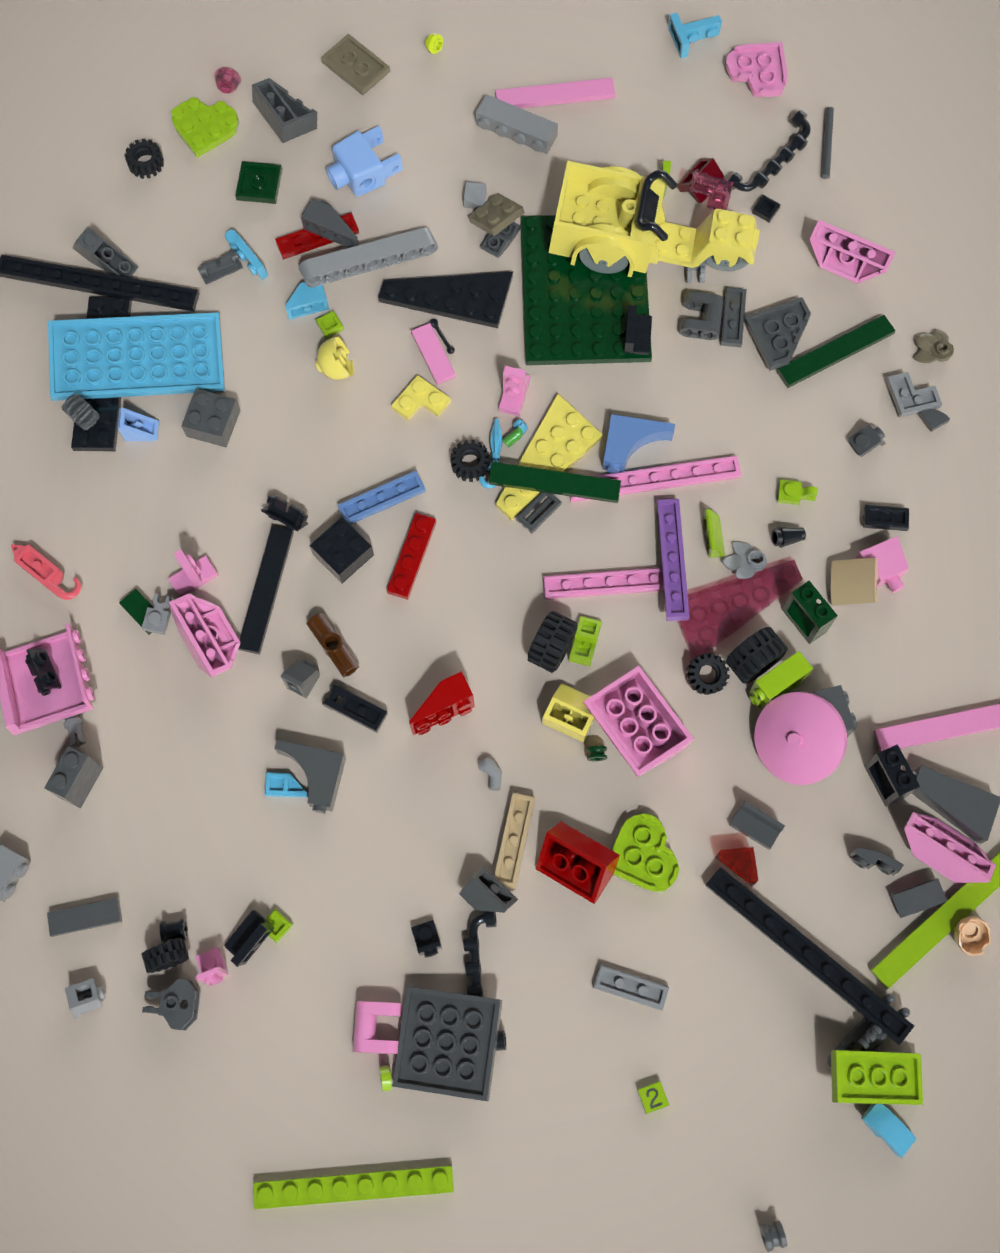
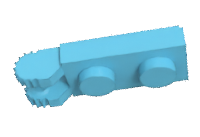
(245, 253)

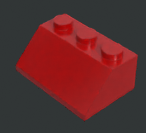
(576, 861)

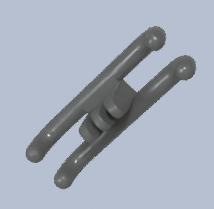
(865, 1035)

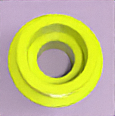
(434, 43)

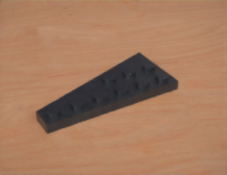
(460, 297)

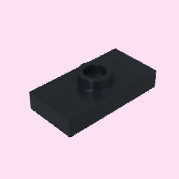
(886, 517)

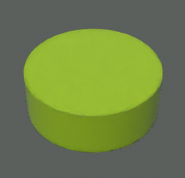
(385, 1076)

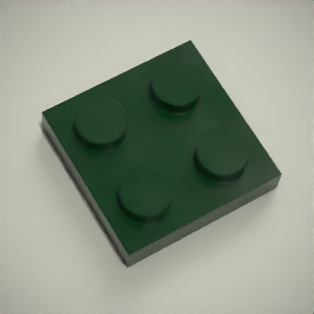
(258, 182)

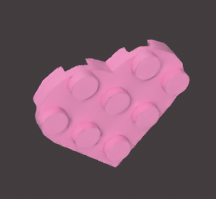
(760, 66)

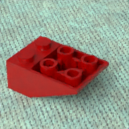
(447, 700)

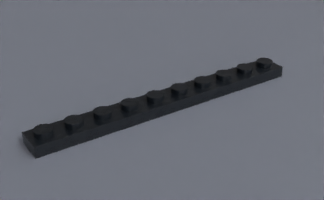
(98, 283)
(810, 956)

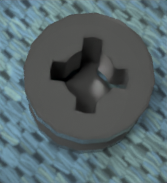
(773, 1236)

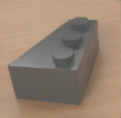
(281, 111)

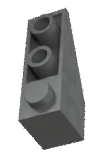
(103, 254)

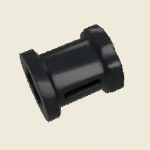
(173, 930)

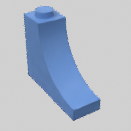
(630, 434)

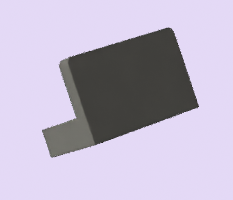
(756, 825)

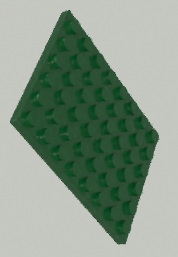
(572, 310)

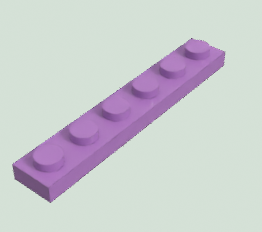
(672, 560)

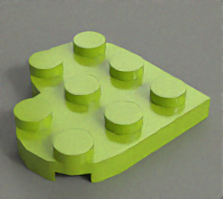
(203, 125)
(644, 856)

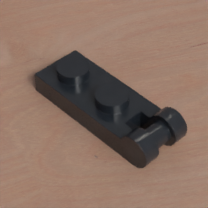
(355, 708)

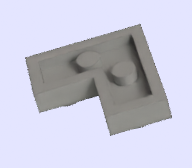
(911, 401)

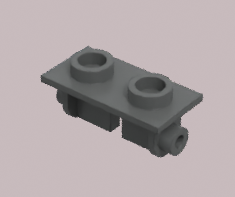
(220, 267)

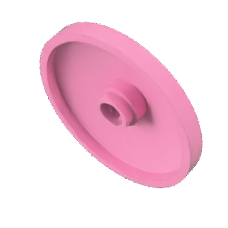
(800, 738)

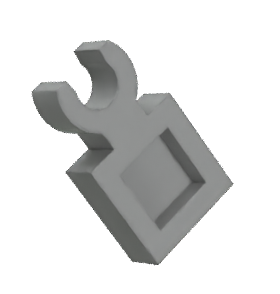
(157, 619)

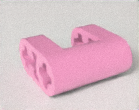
(365, 1027)

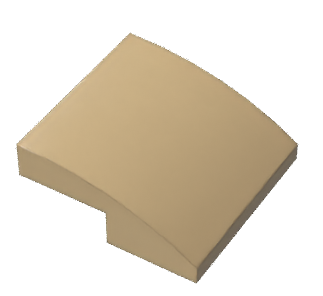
(854, 581)

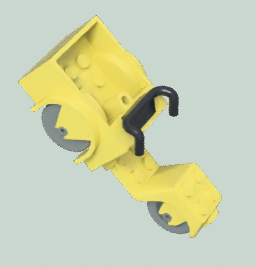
(620, 220)

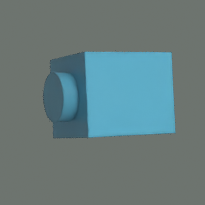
(306, 301)

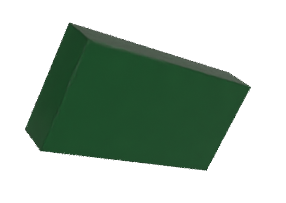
(136, 606)

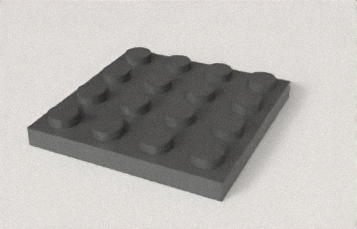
(447, 1043)

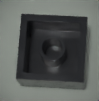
(342, 550)

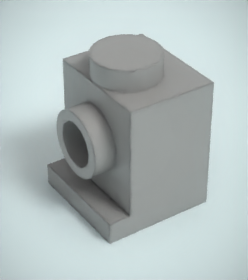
(84, 997)

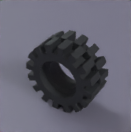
(144, 168)
(470, 449)
(694, 674)
(165, 956)

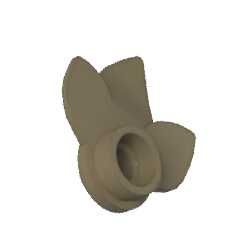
(931, 347)

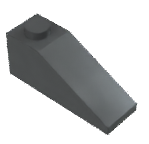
(325, 222)

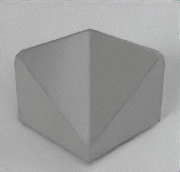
(474, 195)

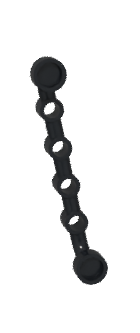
(786, 155)
(473, 967)

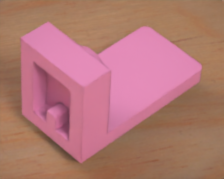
(211, 967)

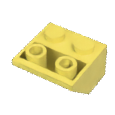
(568, 713)

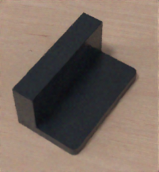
(637, 332)
(248, 938)

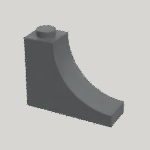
(322, 771)

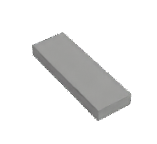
(631, 987)

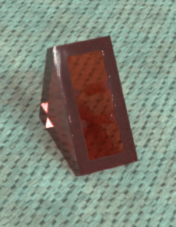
(741, 862)

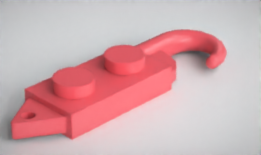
(43, 571)

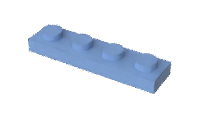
(381, 498)

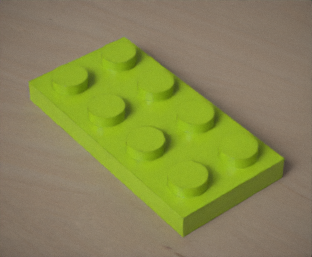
(876, 1077)

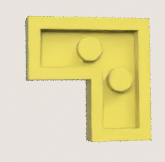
(420, 394)

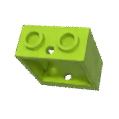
(780, 680)

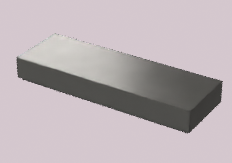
(733, 317)
(84, 917)

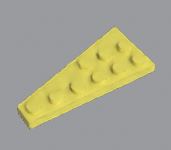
(555, 446)

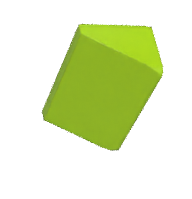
(713, 534)

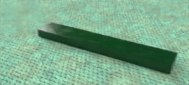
(836, 351)
(555, 482)

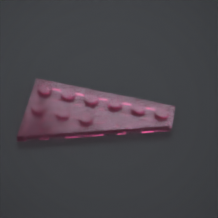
(730, 605)

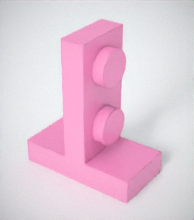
(514, 390)
(193, 573)

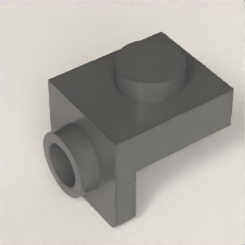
(867, 439)

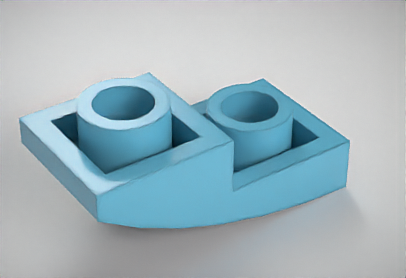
(889, 1128)

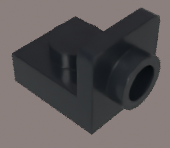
(426, 939)

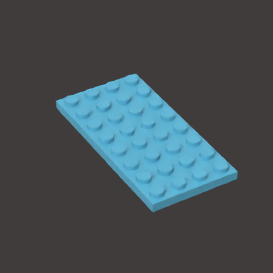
(135, 356)

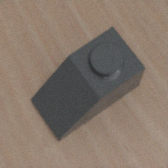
(300, 677)
(487, 893)

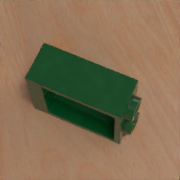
(806, 614)

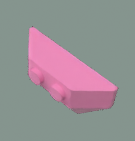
(848, 254)
(205, 633)
(947, 850)

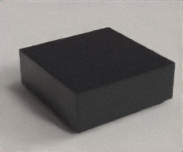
(766, 208)

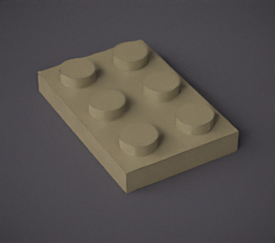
(355, 64)

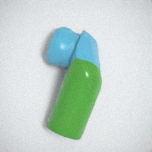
(516, 434)

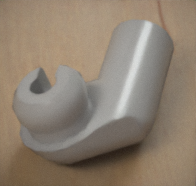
(491, 768)

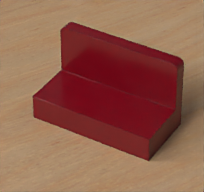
(705, 166)

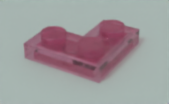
(717, 189)

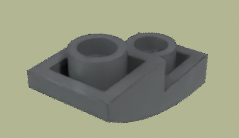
(498, 244)
(868, 858)
(919, 898)

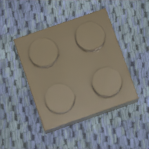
(496, 214)

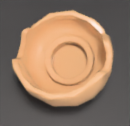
(972, 935)

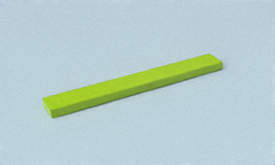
(934, 928)

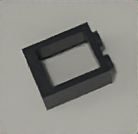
(889, 778)

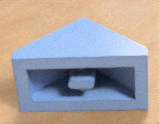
(137, 426)

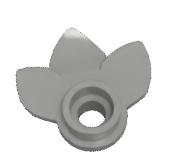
(744, 559)

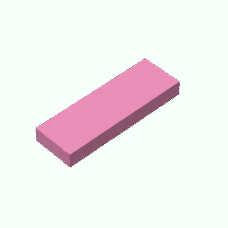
(433, 354)

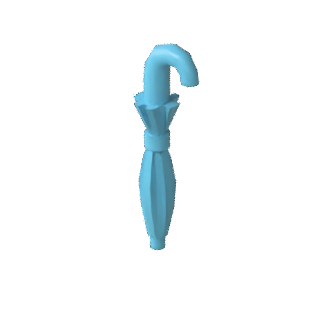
(495, 445)

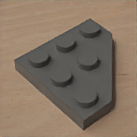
(778, 331)

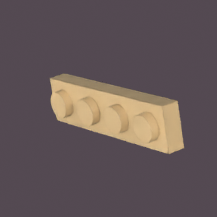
(514, 840)

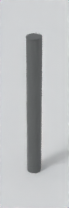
(827, 143)

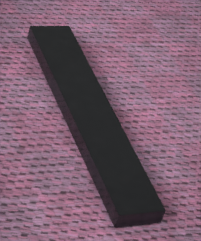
(265, 590)

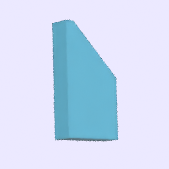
(283, 786)

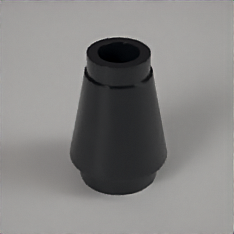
(786, 536)

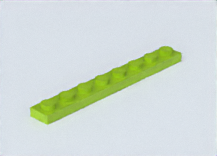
(353, 1187)

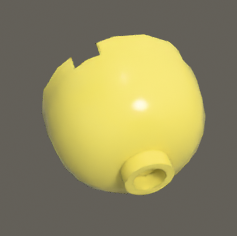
(333, 359)

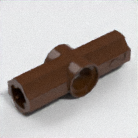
(340, 655)

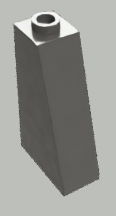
(958, 802)

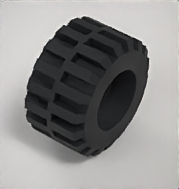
(552, 641)
(756, 655)

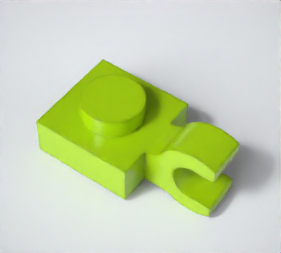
(792, 492)

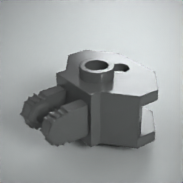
(174, 1002)

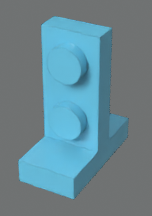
(691, 32)

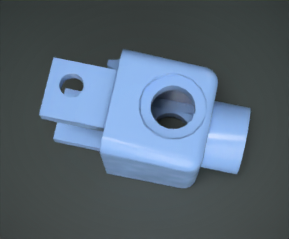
(358, 165)

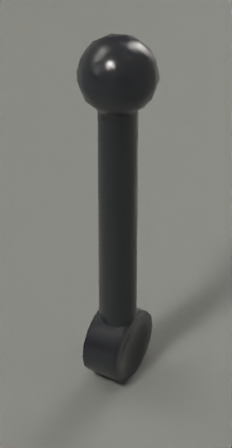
(434, 323)

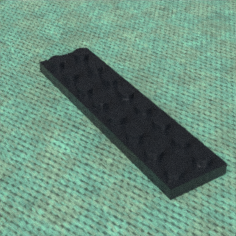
(104, 433)

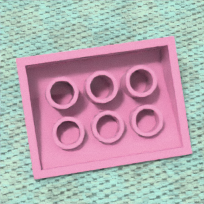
(638, 721)

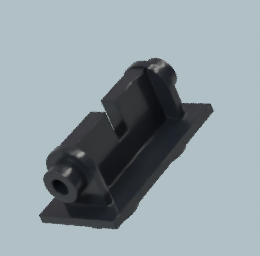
(293, 517)
(40, 665)

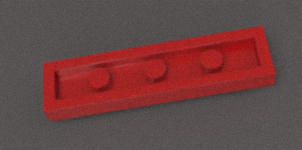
(304, 241)
(411, 556)

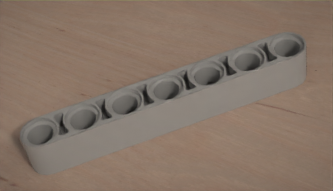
(368, 257)

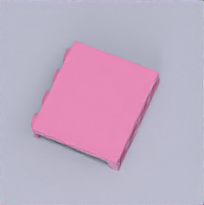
(20, 701)

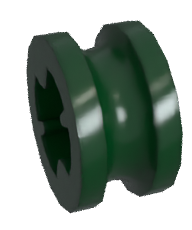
(596, 753)

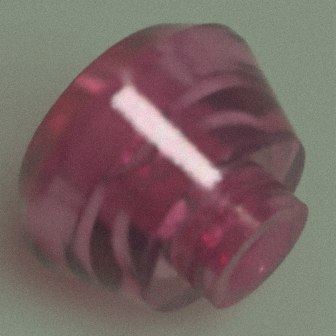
(227, 79)

